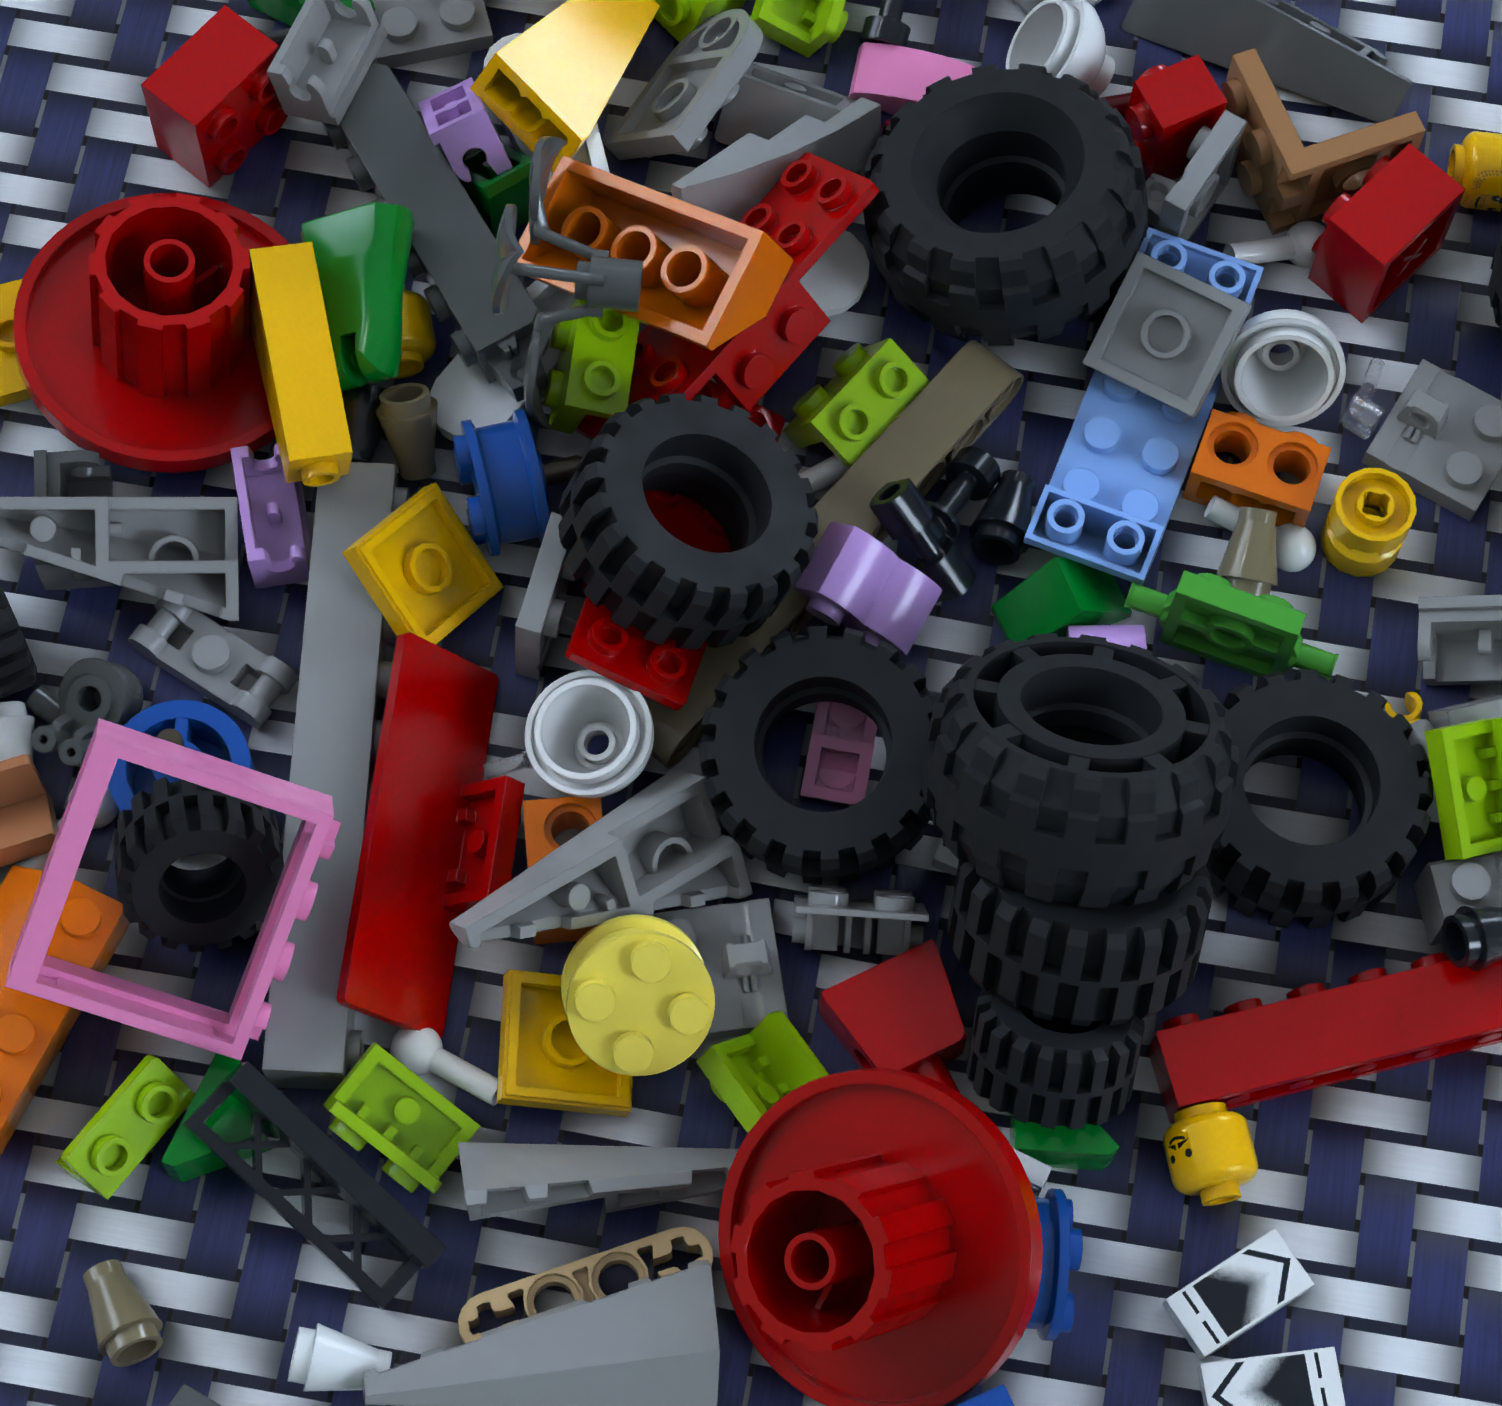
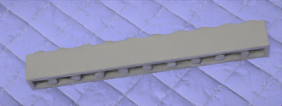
(333, 752)

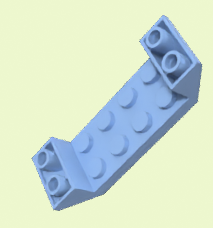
(1129, 449)

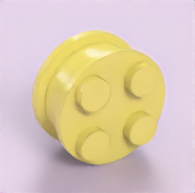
(637, 995)

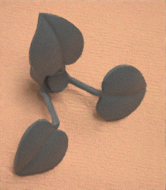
(602, 281)

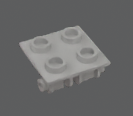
(827, 902)

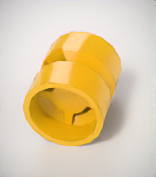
(1368, 522)

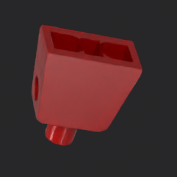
(899, 1015)

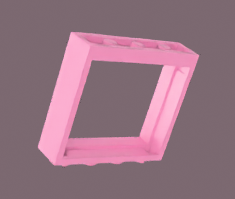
(136, 1004)

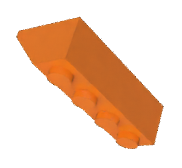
(700, 269)
(33, 1026)

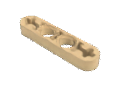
(582, 1276)

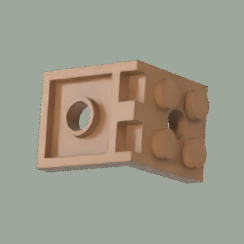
(1295, 180)

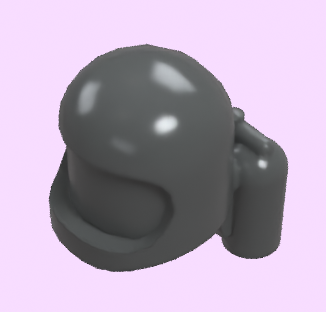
(89, 692)

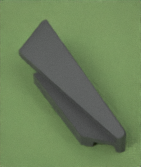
(1292, 44)

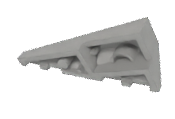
(149, 544)
(637, 859)
(536, 1176)
(620, 1350)

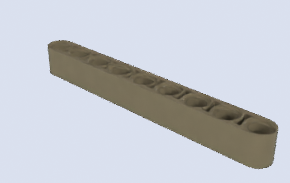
(916, 446)

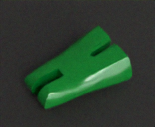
(362, 283)

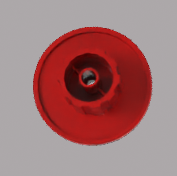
(144, 332)
(880, 1240)

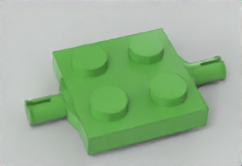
(1231, 626)

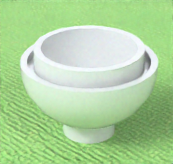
(1065, 40)
(1285, 385)
(573, 714)

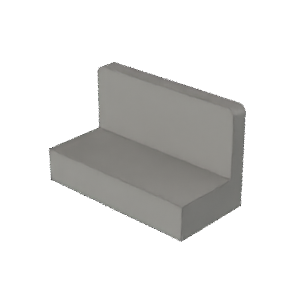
(772, 102)

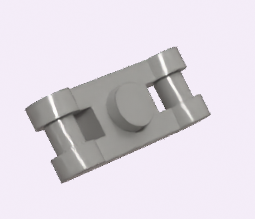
(214, 661)

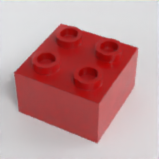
(215, 97)
(1384, 231)

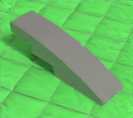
(753, 165)

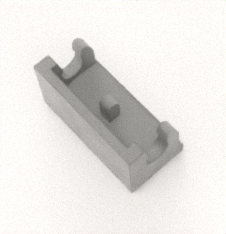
(325, 58)
(1460, 639)

